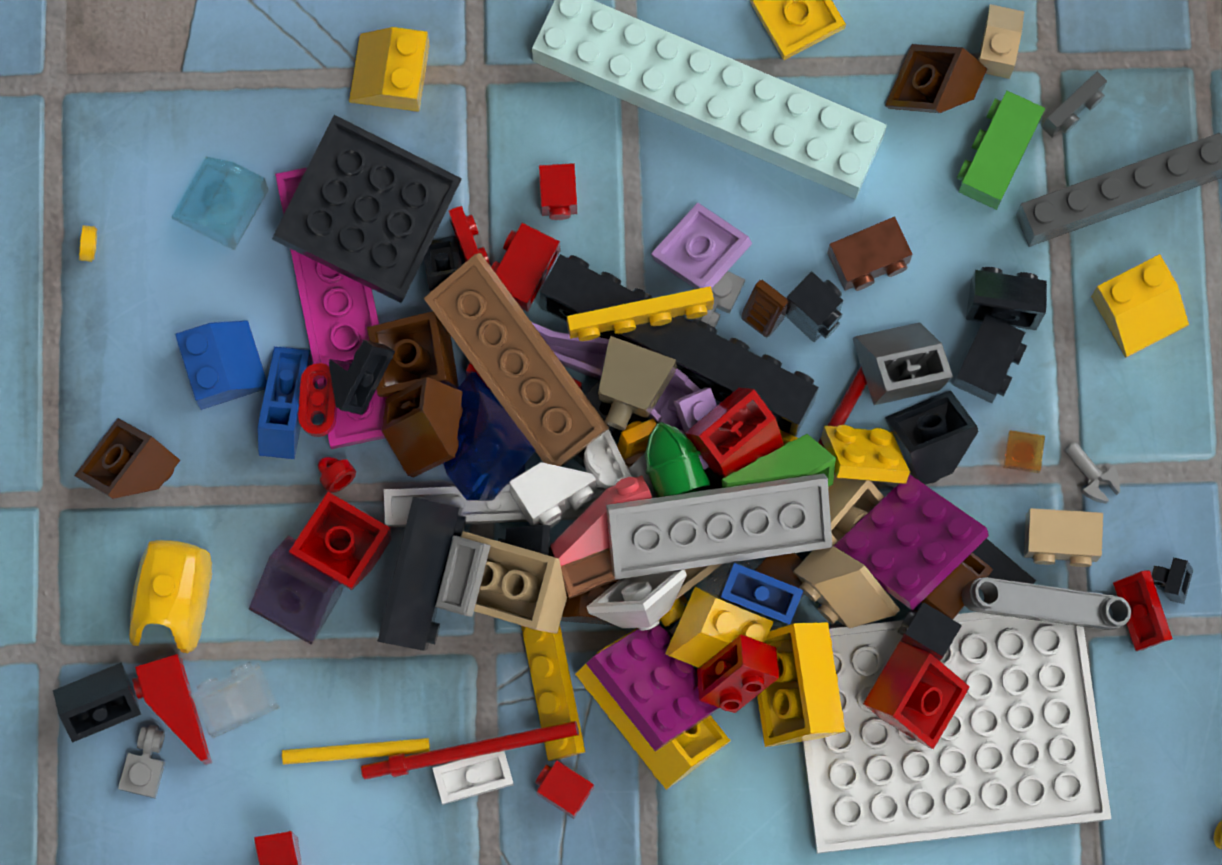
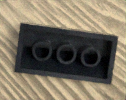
(419, 574)

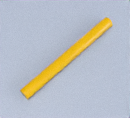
(355, 751)

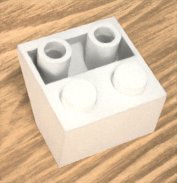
(551, 490)

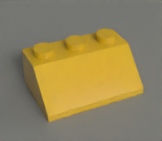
(806, 696)

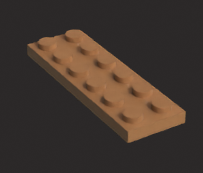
(516, 362)

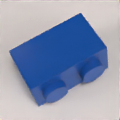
(760, 593)

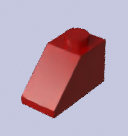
(278, 849)

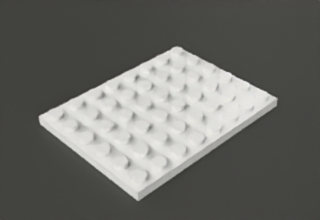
(1009, 760)

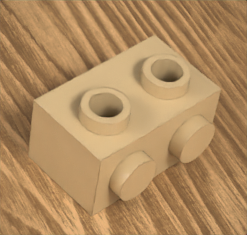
(1063, 536)

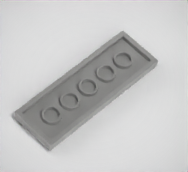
(719, 526)

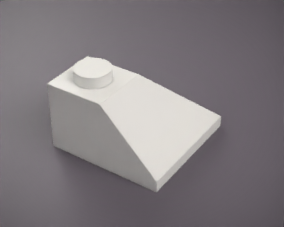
(638, 600)

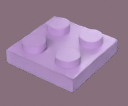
(701, 248)

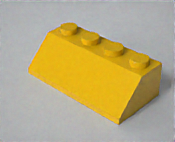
(674, 759)

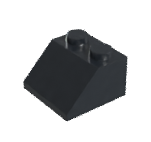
(1009, 298)

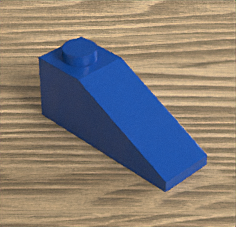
(278, 418)

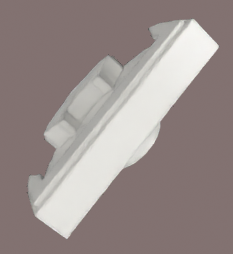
(605, 461)

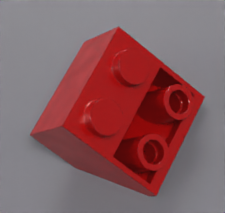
(736, 433)

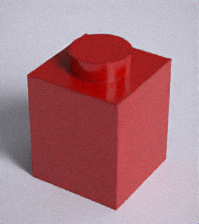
(558, 190)
(563, 788)

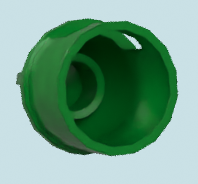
(673, 462)

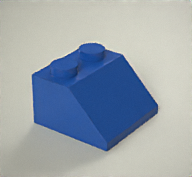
(221, 362)

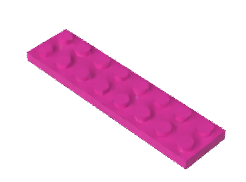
(336, 324)

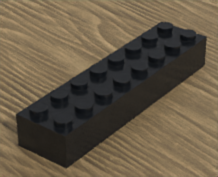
(697, 348)

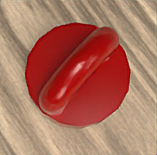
(337, 475)

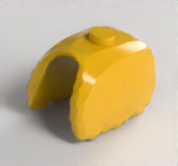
(171, 591)

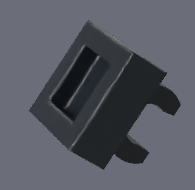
(1174, 580)

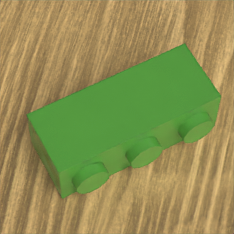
(999, 149)

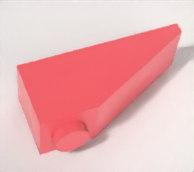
(590, 530)

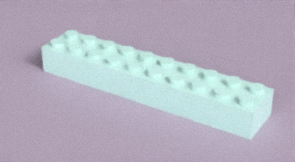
(709, 93)

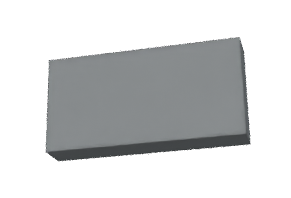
(462, 576)

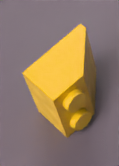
(390, 68)
(1141, 305)
(711, 625)

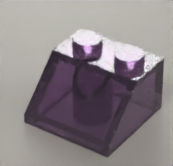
(295, 594)

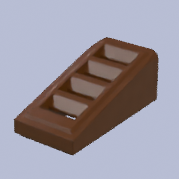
(765, 309)

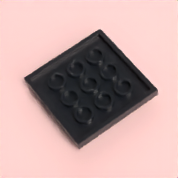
(367, 209)

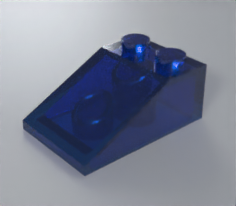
(489, 444)

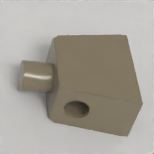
(632, 380)

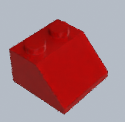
(341, 541)
(916, 694)

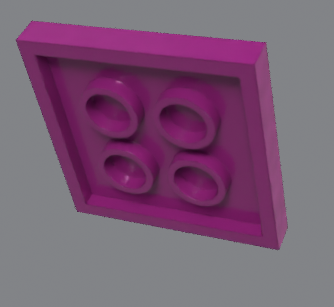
(912, 541)
(650, 686)

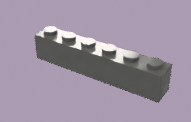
(1121, 190)

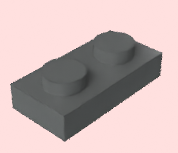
(1066, 114)

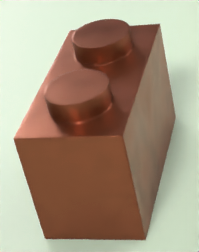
(870, 254)

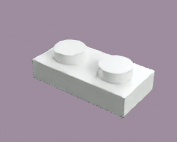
(472, 777)

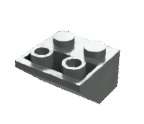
(902, 363)

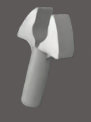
(1093, 474)

